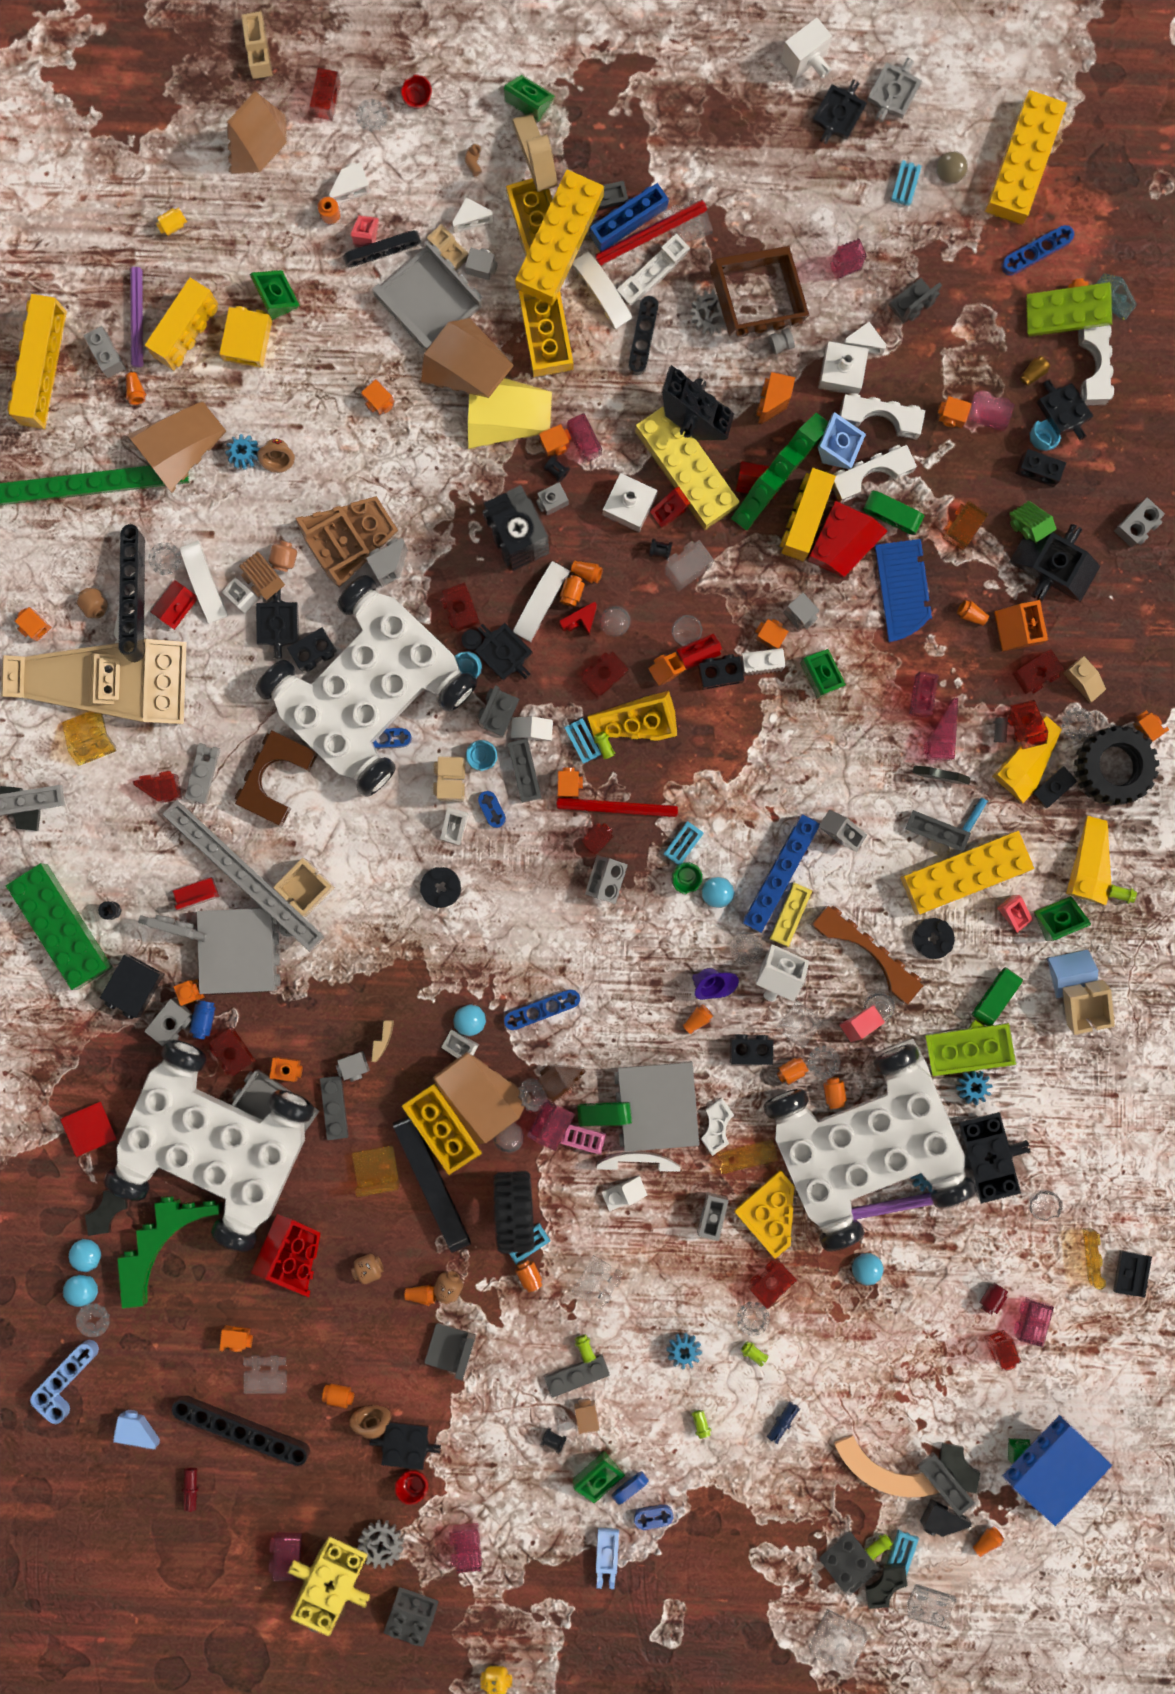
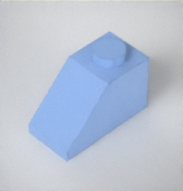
(135, 1430)

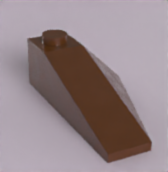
(559, 1080)

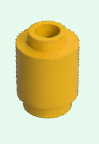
(171, 221)

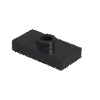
(1054, 787)

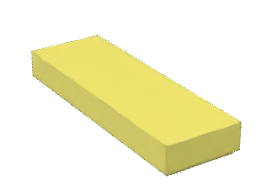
(790, 914)

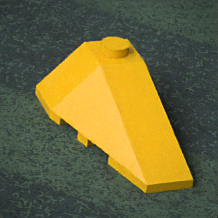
(643, 718)
(1025, 767)
(1091, 868)

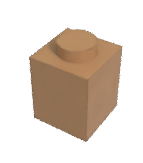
(586, 1416)

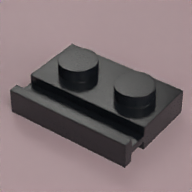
(1132, 1273)

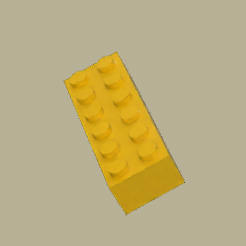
(1026, 157)
(559, 237)
(37, 361)
(967, 873)

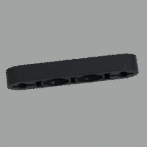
(382, 248)
(643, 335)

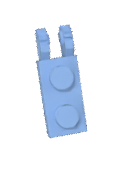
(607, 1555)

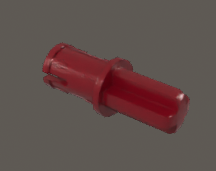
(190, 1489)

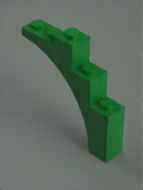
(779, 471)
(136, 1267)

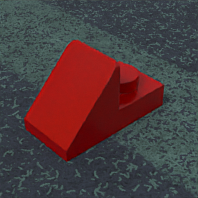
(670, 507)
(584, 615)

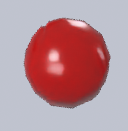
(416, 91)
(411, 1487)

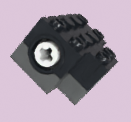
(516, 528)

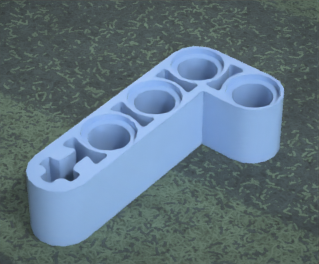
(66, 1375)

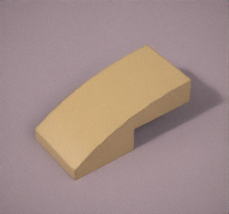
(448, 246)
(380, 1046)

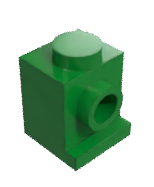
(1016, 1448)

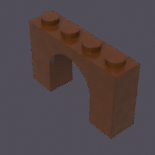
(275, 749)

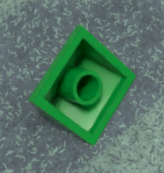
(528, 97)
(275, 292)
(822, 673)
(1061, 919)
(597, 1478)

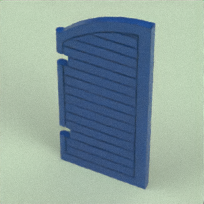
(903, 587)

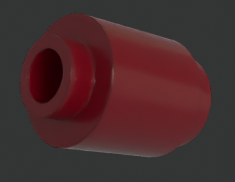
(993, 1299)

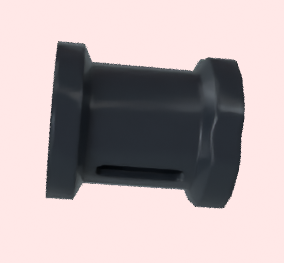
(549, 466)
(660, 549)
(102, 910)
(553, 1440)

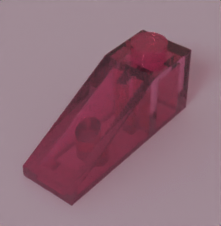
(942, 739)

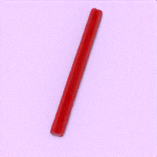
(651, 232)
(617, 807)

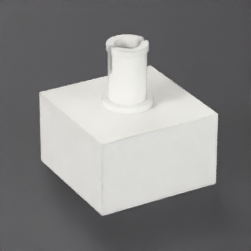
(807, 50)
(843, 368)
(629, 502)
(782, 974)

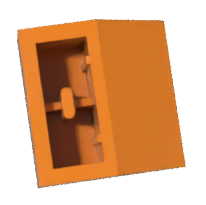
(776, 394)
(1021, 626)

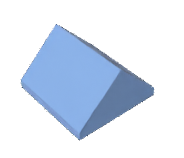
(840, 442)
(1072, 970)

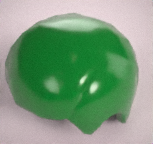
(686, 877)

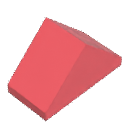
(364, 231)
(1015, 912)
(862, 1024)

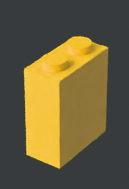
(246, 336)

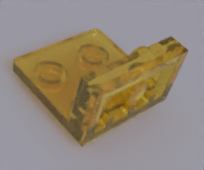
(87, 738)
(375, 1171)

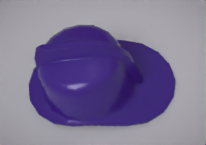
(712, 984)

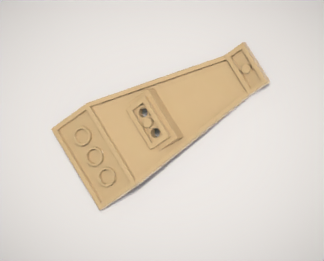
(76, 679)

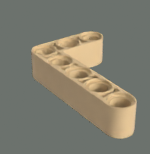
(536, 152)

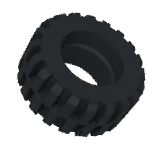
(1142, 760)
(513, 1212)

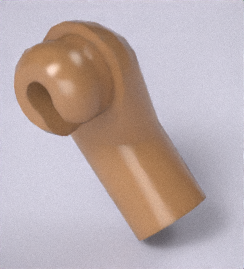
(472, 158)

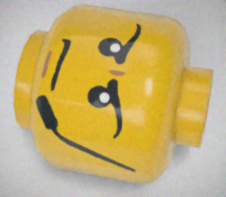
(495, 1680)

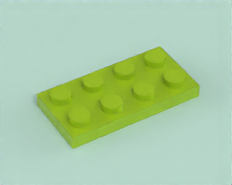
(1069, 309)
(971, 1049)

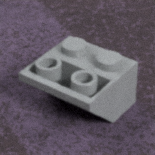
(388, 561)

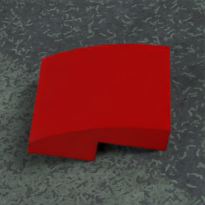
(88, 1129)

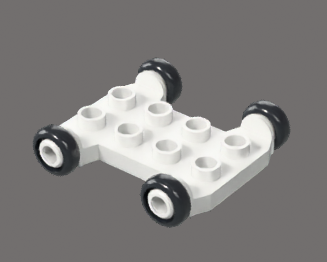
(366, 686)
(209, 1145)
(870, 1147)

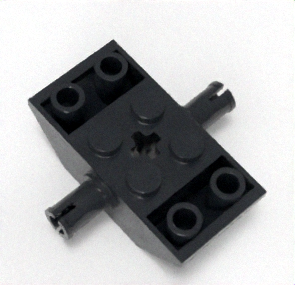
(693, 408)
(1075, 566)
(996, 1176)

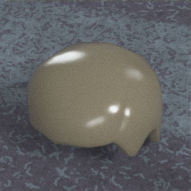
(952, 167)

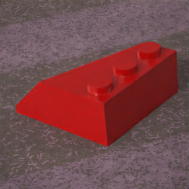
(845, 539)
(288, 1255)

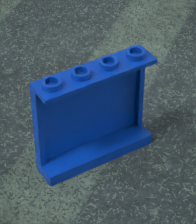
(1057, 1470)

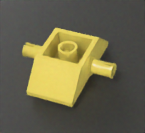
(321, 1605)

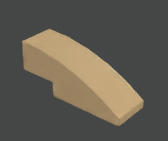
(256, 45)

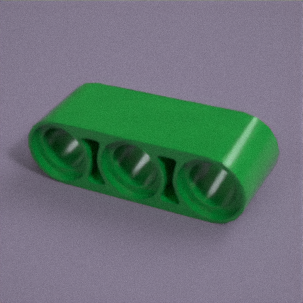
(893, 512)
(997, 997)
(604, 1114)

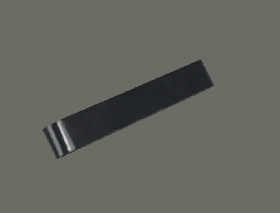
(135, 601)
(432, 1184)
(230, 1431)

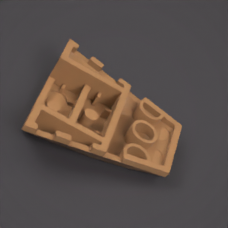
(255, 135)
(464, 360)
(178, 442)
(346, 536)
(479, 1097)

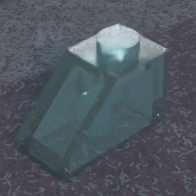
(1122, 299)

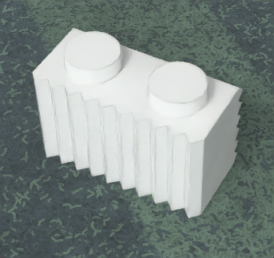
(762, 661)

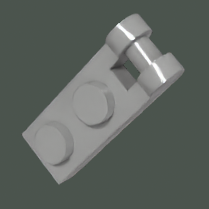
(202, 774)

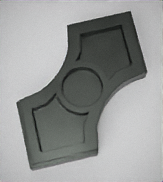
(952, 777)
(24, 820)
(100, 1220)
(953, 1458)
(891, 1580)

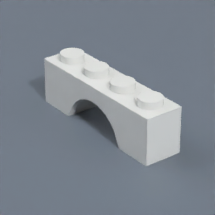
(1098, 388)
(907, 420)
(895, 463)

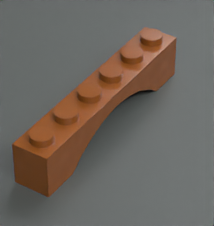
(899, 981)

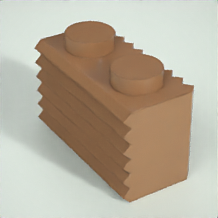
(261, 575)

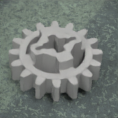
(704, 309)
(390, 1546)

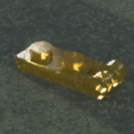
(748, 1156)
(1093, 1258)

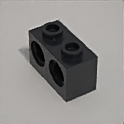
(1041, 468)
(309, 644)
(722, 677)
(751, 1055)

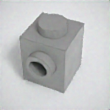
(481, 263)
(552, 499)
(352, 1066)

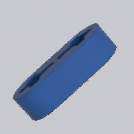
(496, 806)
(630, 1488)
(655, 1522)

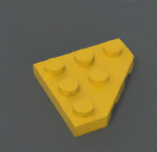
(770, 1213)

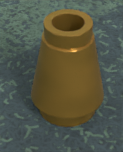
(1035, 370)

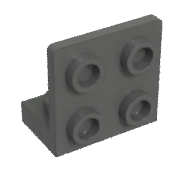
(914, 299)
(498, 711)
(450, 1349)
(849, 1564)
(411, 1617)

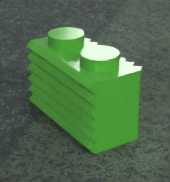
(1032, 522)

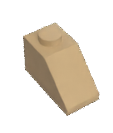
(1085, 679)

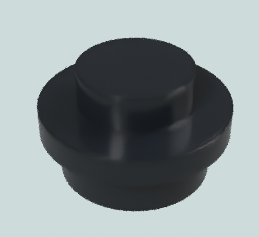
(471, 639)

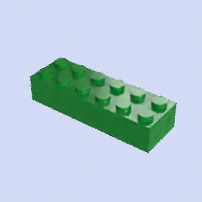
(59, 926)

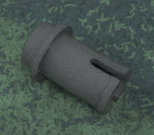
(1001, 727)

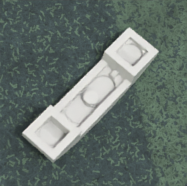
(654, 270)
(602, 289)
(203, 582)
(540, 601)
(611, 1162)

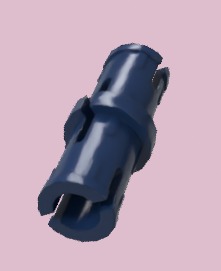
(783, 1422)

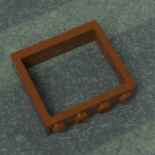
(754, 259)

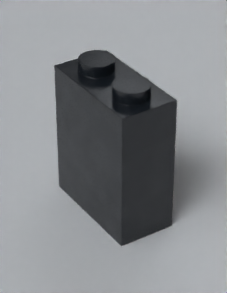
(131, 986)

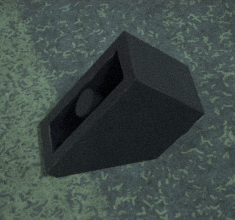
(943, 1520)

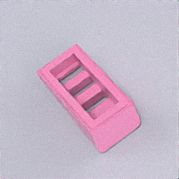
(601, 1137)

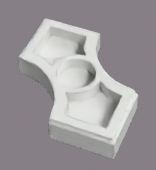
(715, 1135)

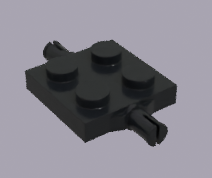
(839, 112)
(1065, 409)
(277, 623)
(504, 651)
(405, 1445)

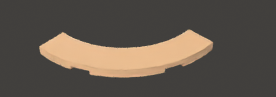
(880, 1478)

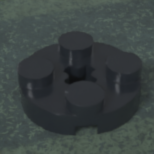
(452, 886)
(942, 946)

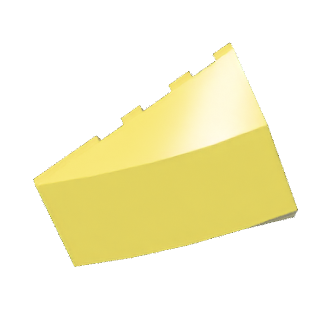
(508, 414)

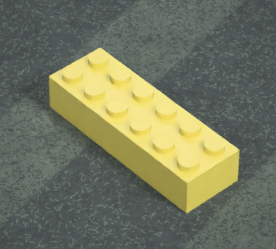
(687, 468)

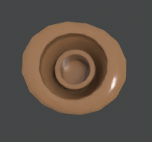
(276, 456)
(370, 1421)

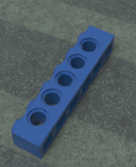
(780, 873)

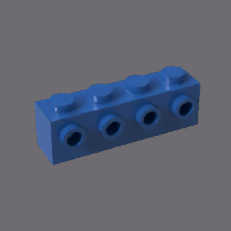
(628, 217)

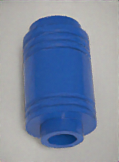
(202, 1019)

